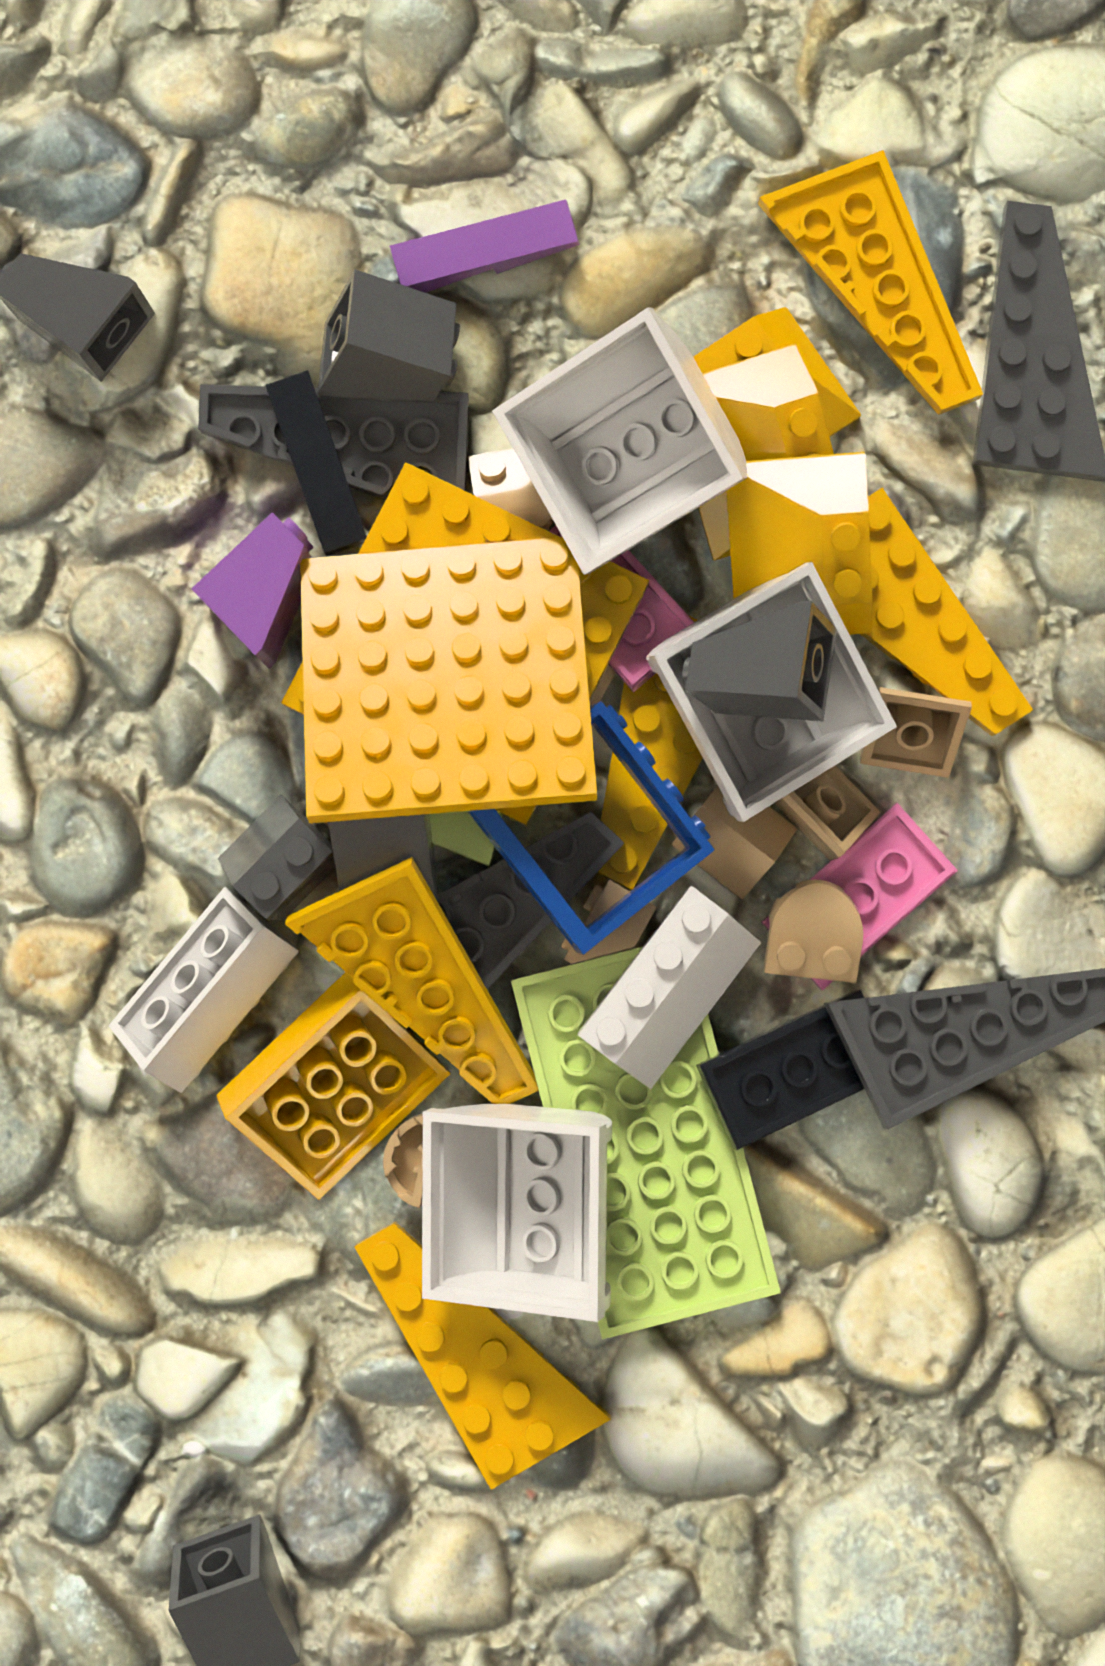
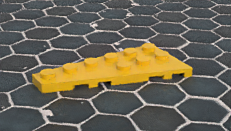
(869, 254)
(415, 968)

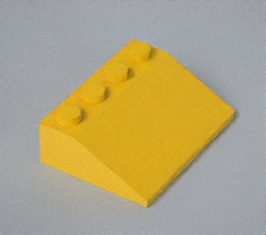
(331, 1087)

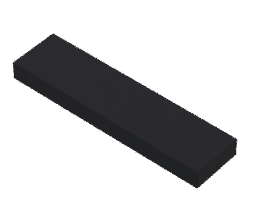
(316, 463)

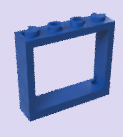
(666, 800)

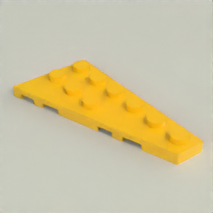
(927, 626)
(626, 808)
(487, 1375)

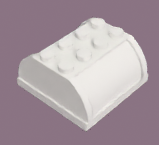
(623, 440)
(765, 756)
(516, 1209)

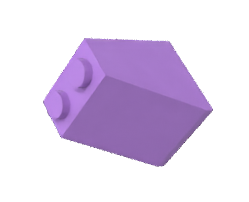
(259, 586)

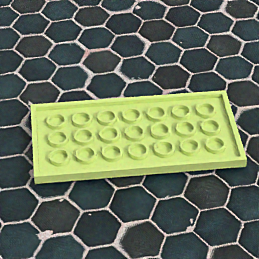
(678, 1194)

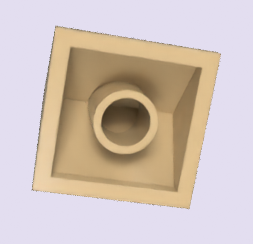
(925, 733)
(829, 812)
(741, 848)

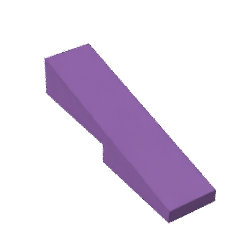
(484, 246)

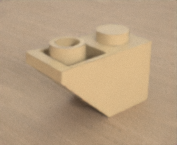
(624, 936)

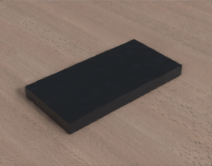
(780, 1076)

